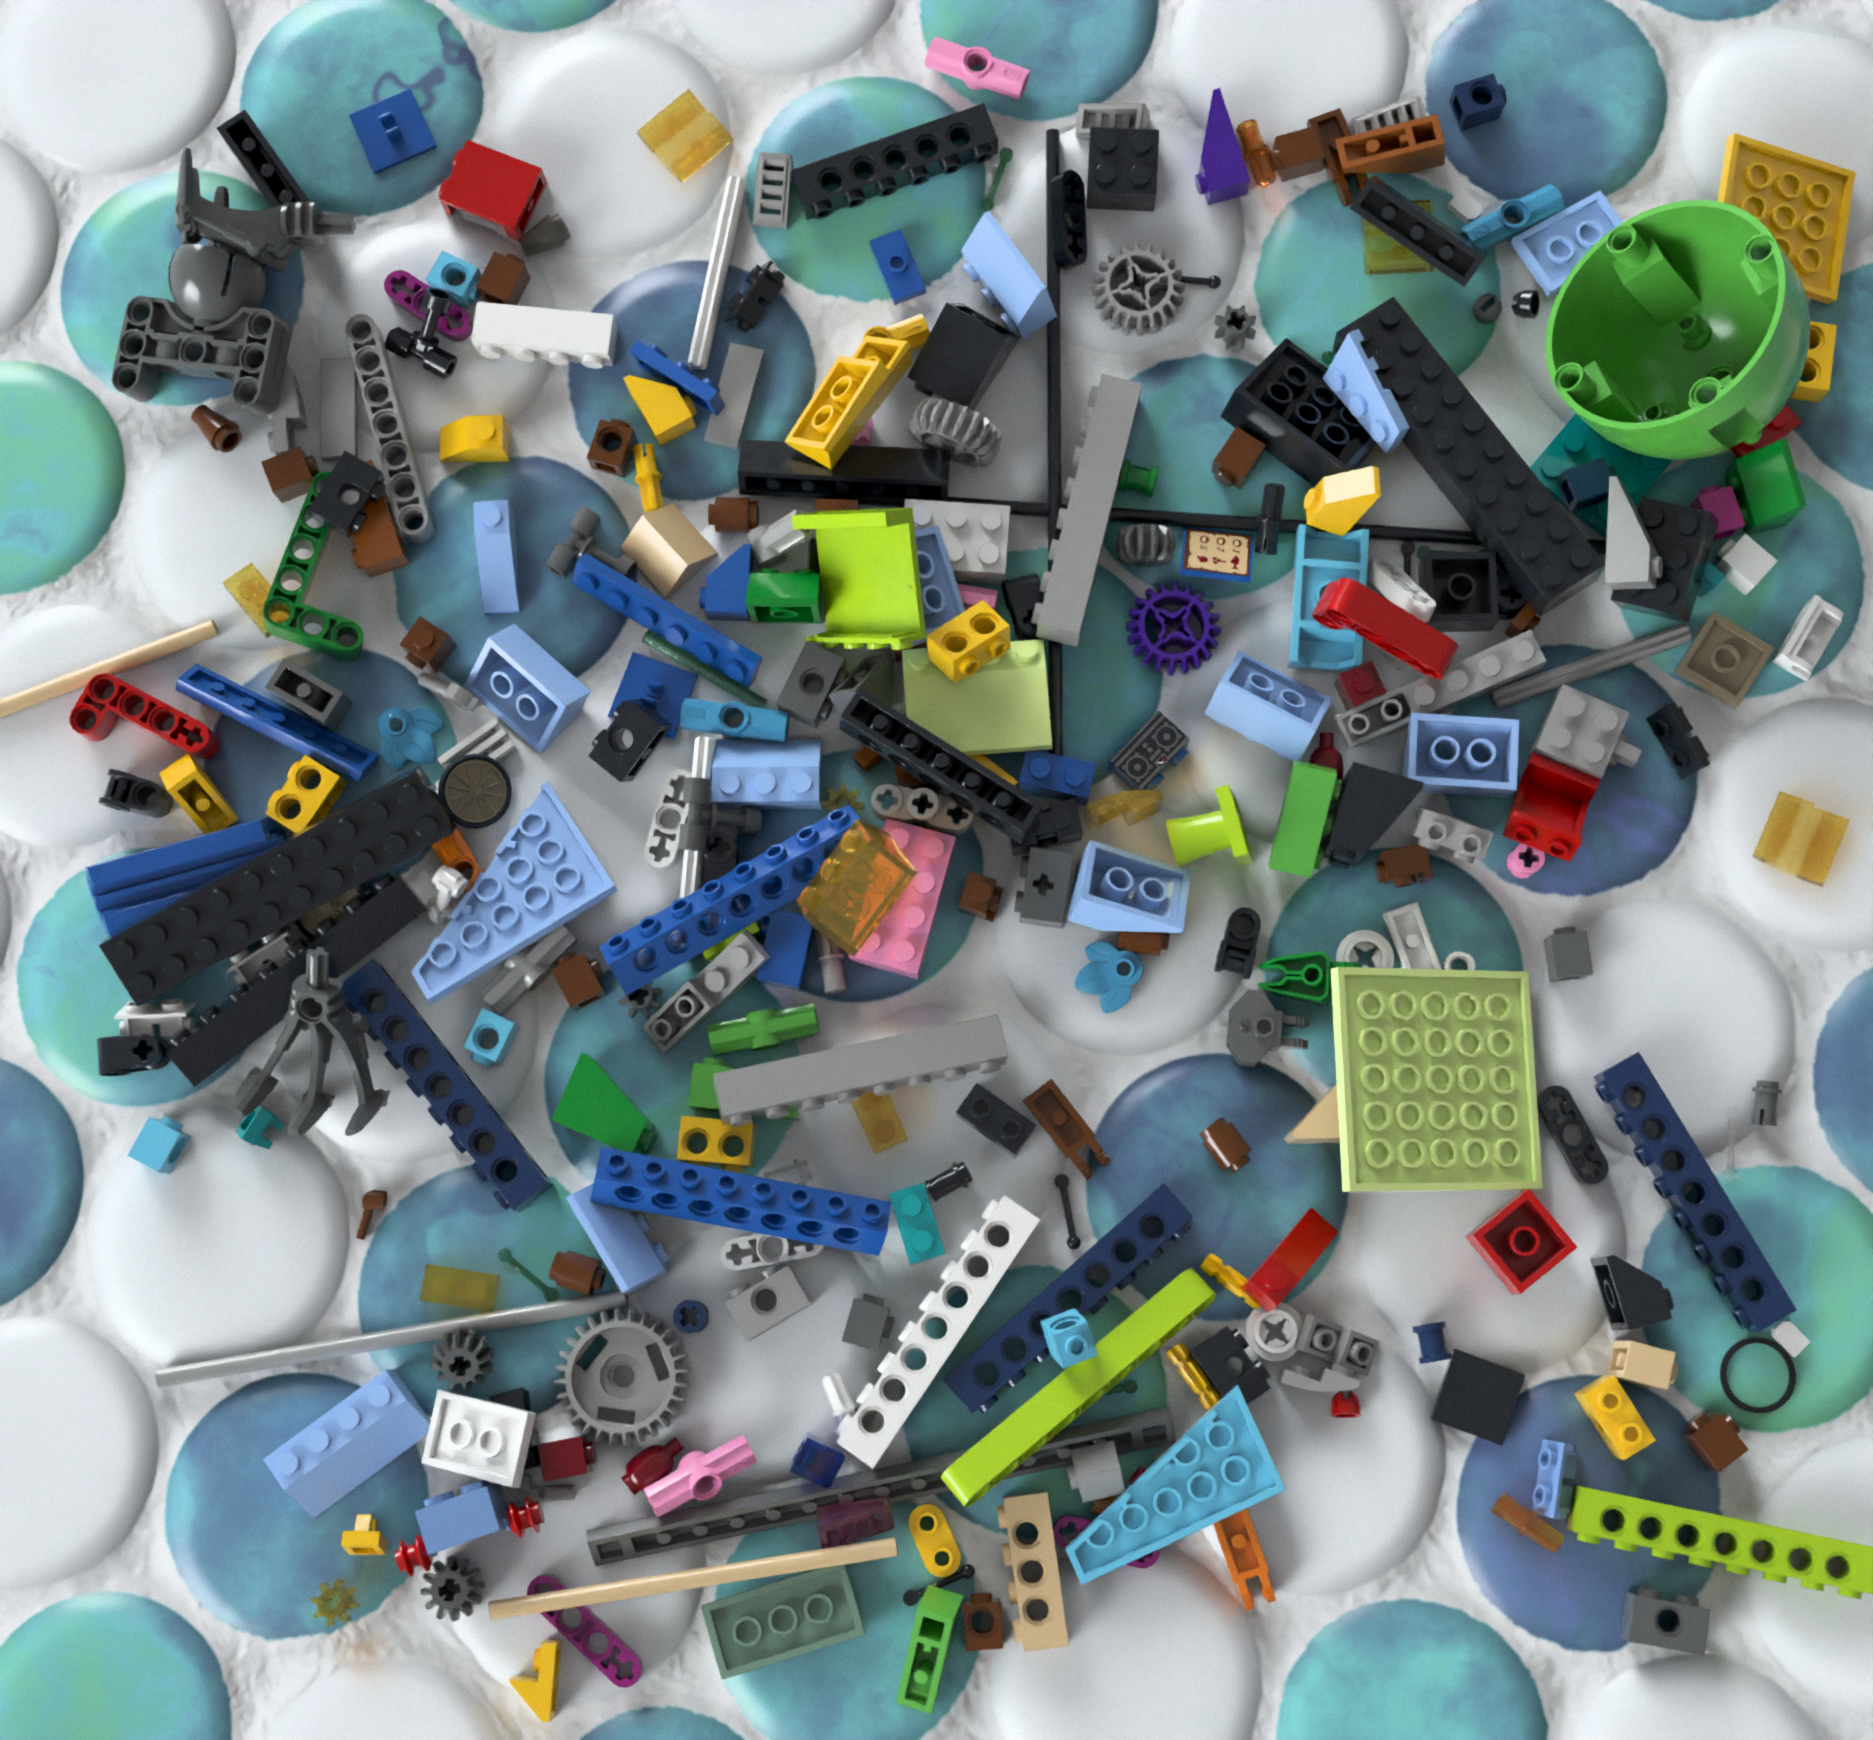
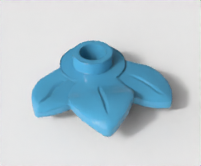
(412, 740)
(1104, 977)

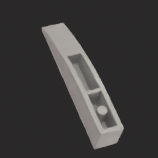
(1461, 684)

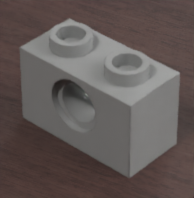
(745, 1308)

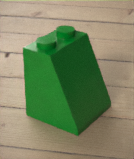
(603, 1110)

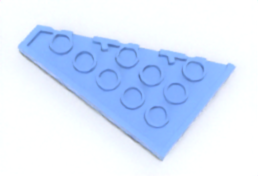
(529, 889)

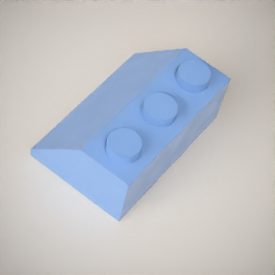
(1006, 278)
(938, 583)
(526, 687)
(1267, 706)
(1462, 754)
(767, 774)
(621, 1241)

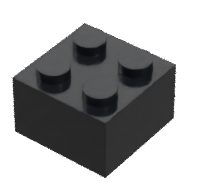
(1122, 169)
(1462, 588)

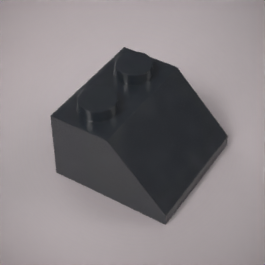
(1630, 1294)

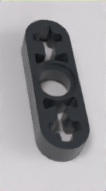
(1068, 242)
(1587, 1137)

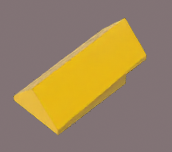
(849, 398)

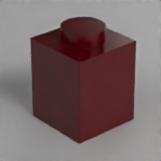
(1359, 685)
(566, 1457)

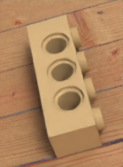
(1051, 1629)

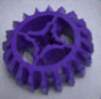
(1163, 619)

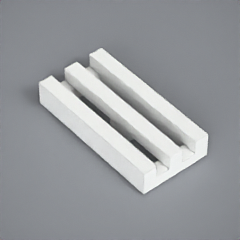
(477, 736)

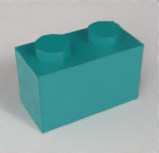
(917, 1224)

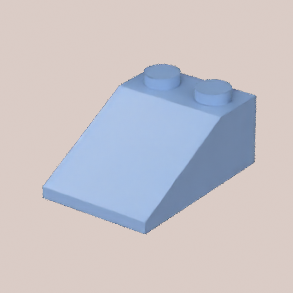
(1128, 892)

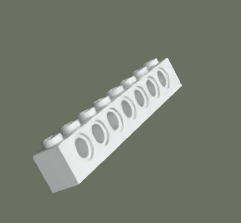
(1018, 1225)

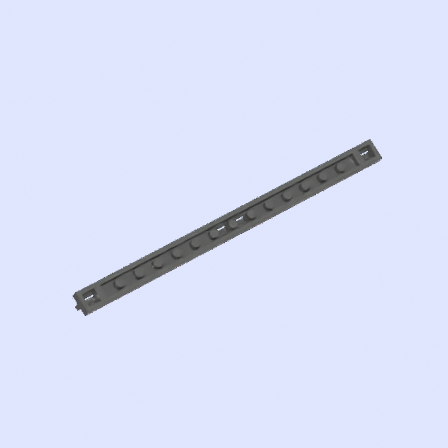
(799, 1502)

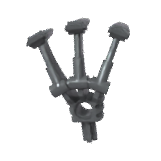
(262, 235)
(325, 1021)

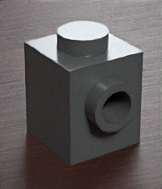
(868, 1322)

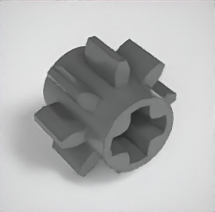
(1238, 318)
(650, 1001)

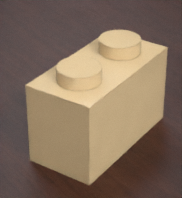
(1642, 1364)

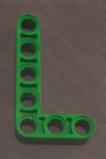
(293, 601)

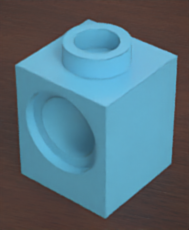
(449, 268)
(487, 1022)
(160, 1144)
(1069, 1338)

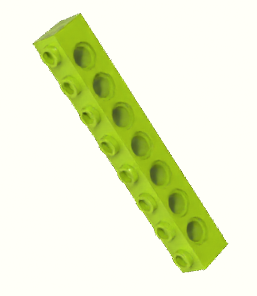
(1856, 1559)

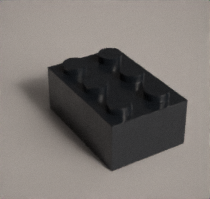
(1684, 542)

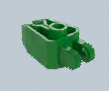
(1306, 976)

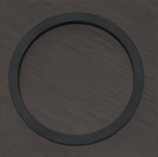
(1792, 1375)

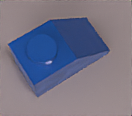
(727, 587)

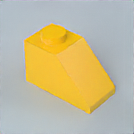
(662, 408)
(475, 440)
(1342, 499)
(197, 795)

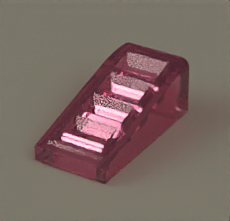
(842, 1524)

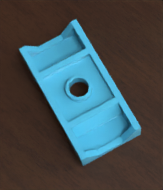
(1318, 561)

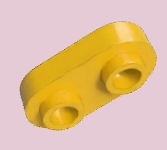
(934, 1540)

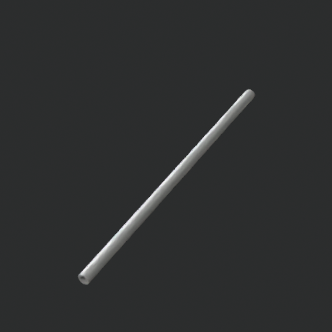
(389, 1338)

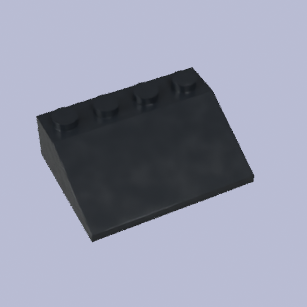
(1298, 416)

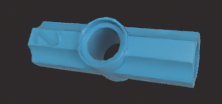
(1528, 211)
(712, 718)

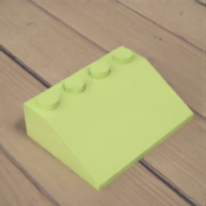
(988, 712)

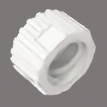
(1470, 962)

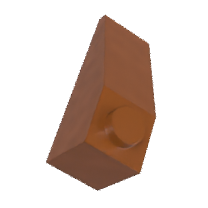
(1394, 148)
(379, 541)

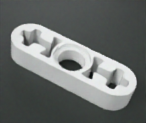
(1400, 589)
(654, 841)
(747, 1261)

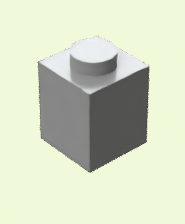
(1096, 1471)

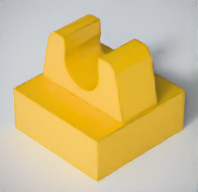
(364, 1538)

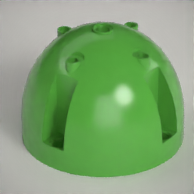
(1680, 331)

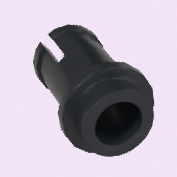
(949, 1181)

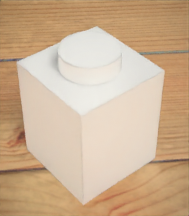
(1744, 563)

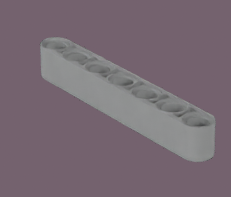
(383, 414)

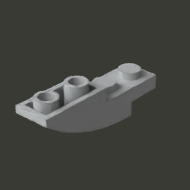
(288, 414)
(706, 992)

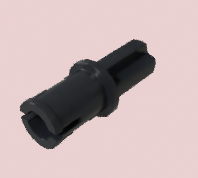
(1270, 518)

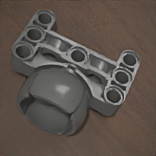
(210, 317)

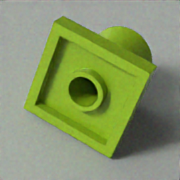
(1211, 832)

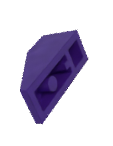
(1222, 167)

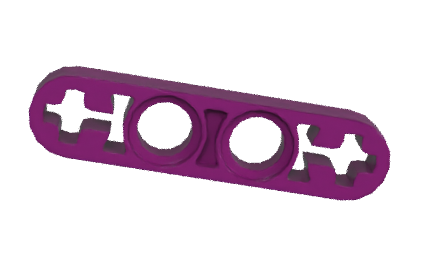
(580, 1636)

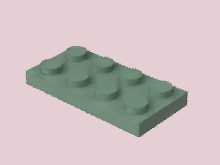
(782, 1620)

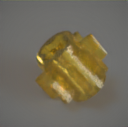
(843, 793)
(327, 1597)

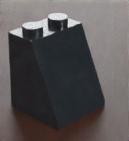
(961, 355)
(1365, 810)

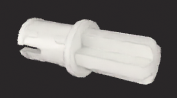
(839, 1396)

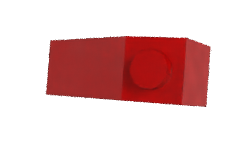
(1289, 1260)

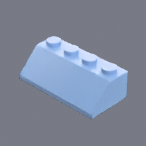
(349, 1443)

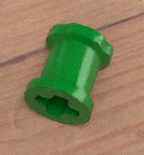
(1138, 478)

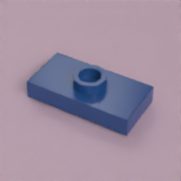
(897, 267)

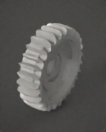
(596, 1386)

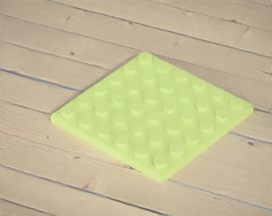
(1435, 1080)

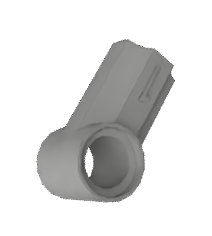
(775, 540)

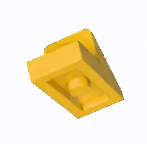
(542, 1691)

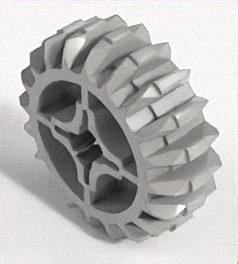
(1131, 263)
(955, 428)

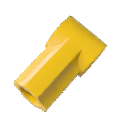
(912, 330)

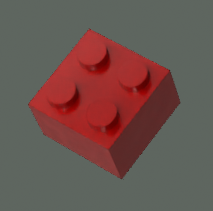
(1521, 1242)

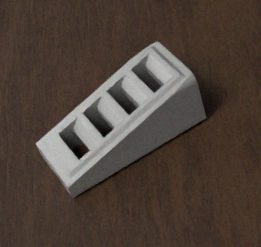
(1398, 109)
(1114, 110)
(774, 168)

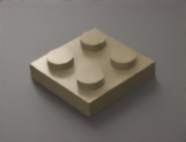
(1724, 659)

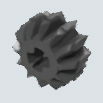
(1145, 545)
(456, 1370)
(462, 1599)

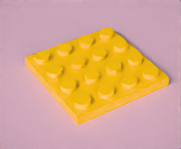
(1798, 201)

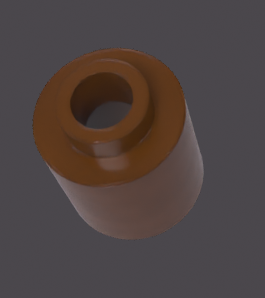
(734, 514)
(1143, 942)
(1226, 1145)
(577, 1272)

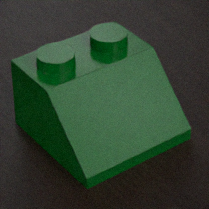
(1766, 487)
(785, 597)

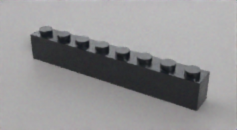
(265, 1001)

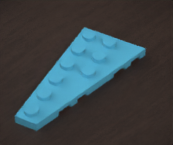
(1197, 1482)

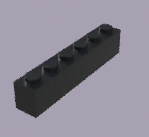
(859, 474)

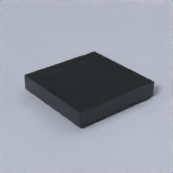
(1477, 1397)

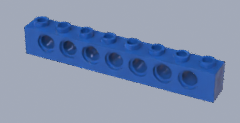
(725, 913)
(740, 1201)

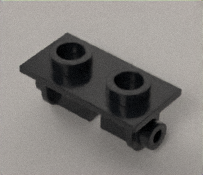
(761, 285)
(1670, 728)

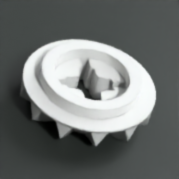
(1365, 941)
(1275, 1349)

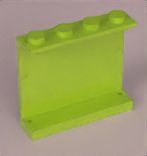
(867, 577)

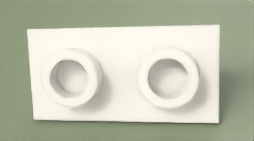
(170, 1015)

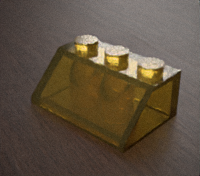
(856, 886)

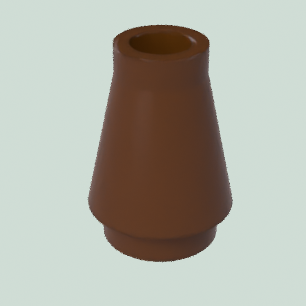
(219, 431)

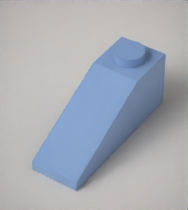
(497, 556)

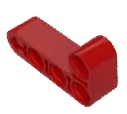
(1386, 625)
(150, 719)

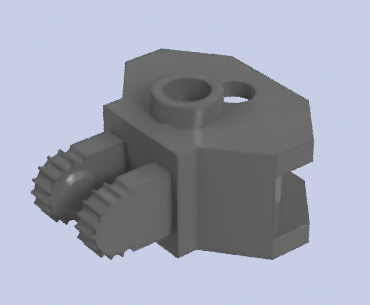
(1264, 1029)

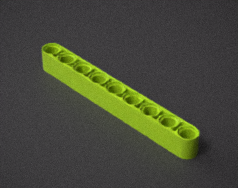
(1077, 1388)

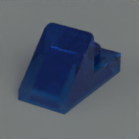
(816, 1461)

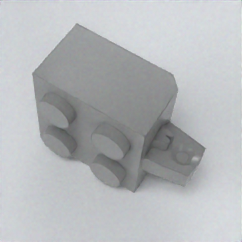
(1584, 733)

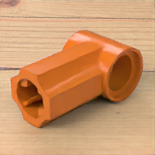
(456, 854)

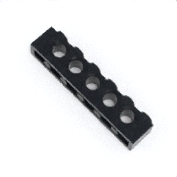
(906, 146)
(940, 766)

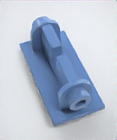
(1555, 1462)

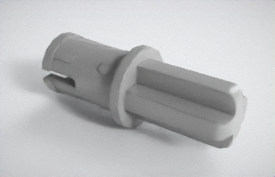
(830, 964)

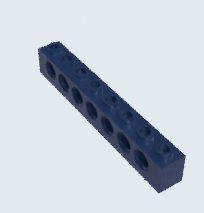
(530, 1179)
(1159, 1205)
(1771, 1299)

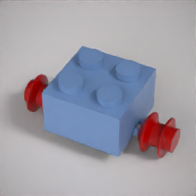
(459, 1519)

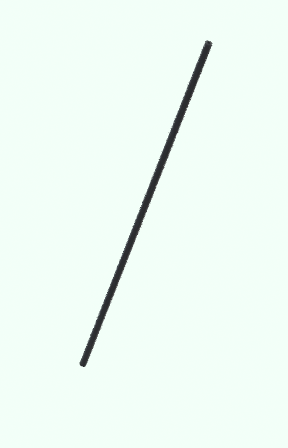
(1239, 522)

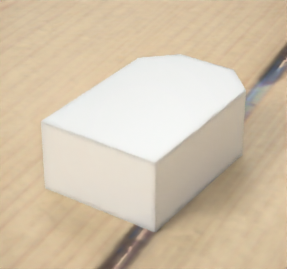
(1465, 207)
(1789, 1337)

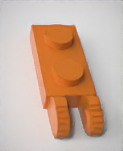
(1243, 1555)

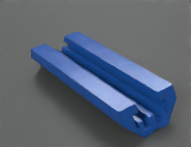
(149, 879)

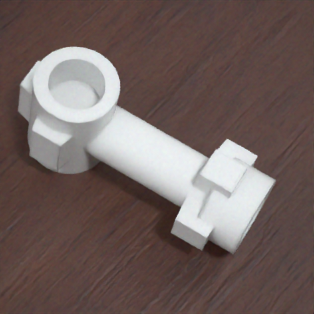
(450, 884)

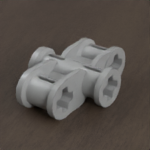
(907, 806)

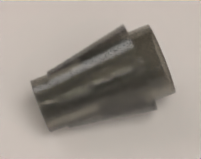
(545, 235)

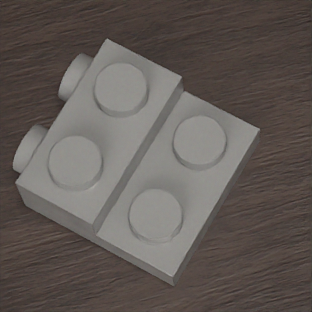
(1463, 837)

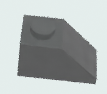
(872, 675)

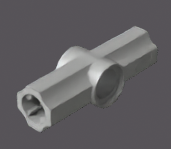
(527, 969)

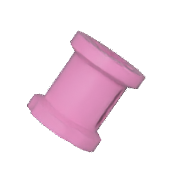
(1517, 866)

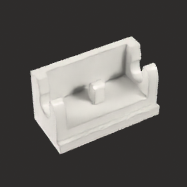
(1808, 637)

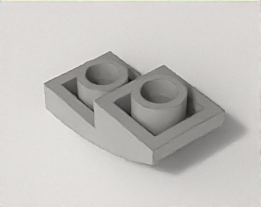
(1337, 1344)
(1328, 1380)

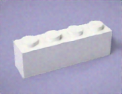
(544, 334)

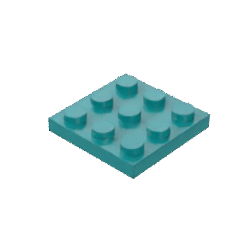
(1580, 444)

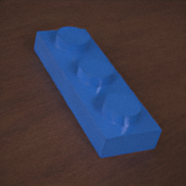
(678, 375)

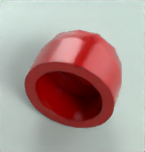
(1346, 1407)

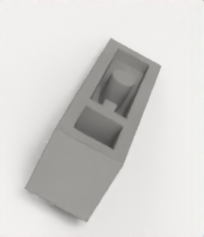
(1630, 553)

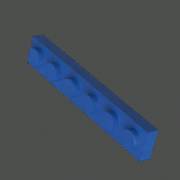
(666, 620)
(277, 722)

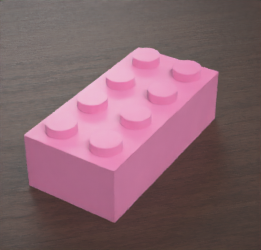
(905, 931)

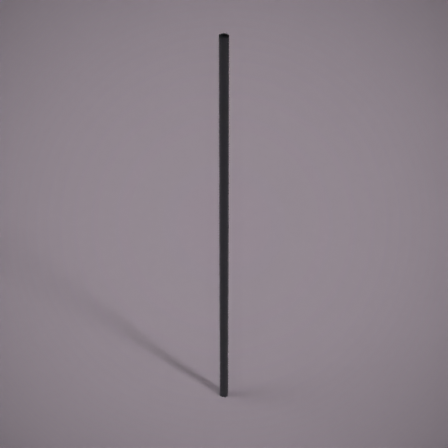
(1055, 656)

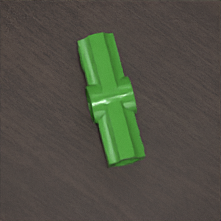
(763, 1029)

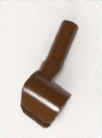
(371, 1201)

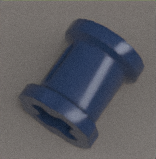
(679, 1317)
(1432, 1342)

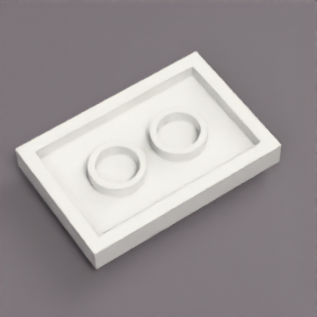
(478, 1438)

